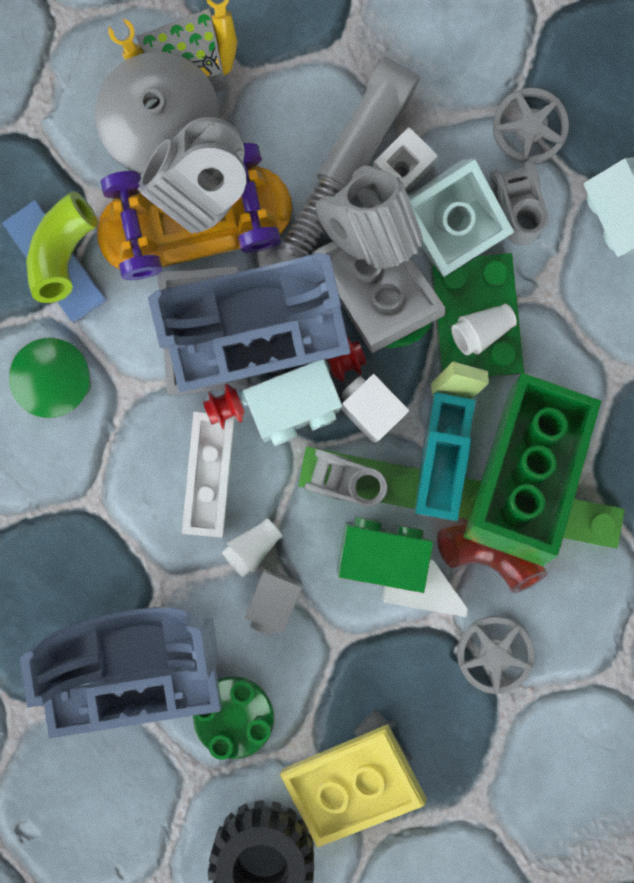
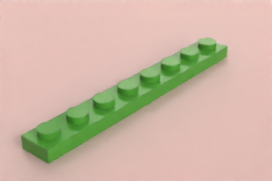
(587, 520)

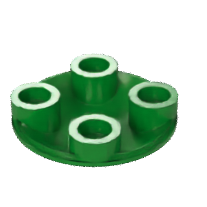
(49, 377)
(241, 724)

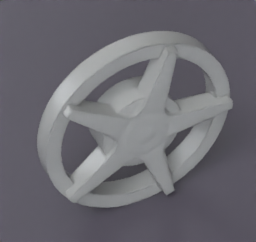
(531, 125)
(496, 655)

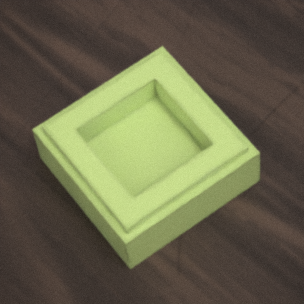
(460, 381)

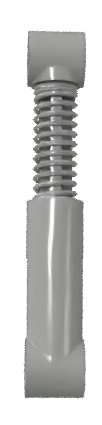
(383, 101)

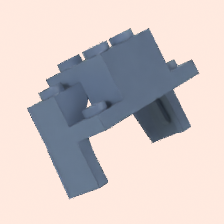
(251, 322)
(133, 670)

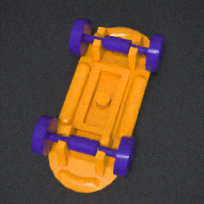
(144, 239)

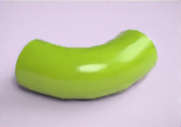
(53, 245)

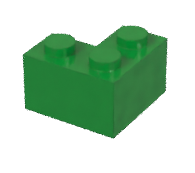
(383, 556)

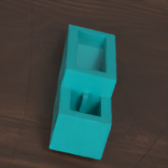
(444, 456)

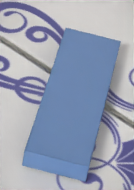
(85, 294)

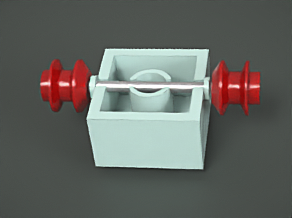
(290, 399)

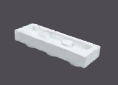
(208, 477)

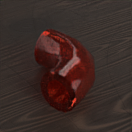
(459, 551)

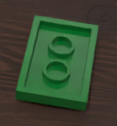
(472, 288)

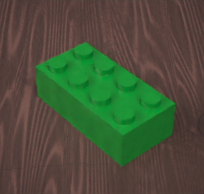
(533, 470)

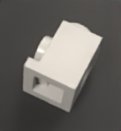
(409, 153)

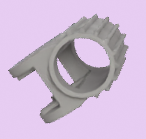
(195, 179)
(382, 230)

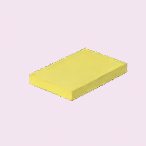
(353, 786)

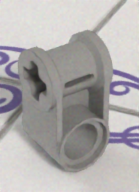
(520, 195)
(342, 479)

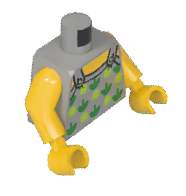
(200, 38)

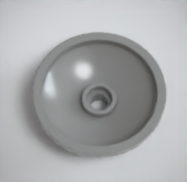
(133, 130)

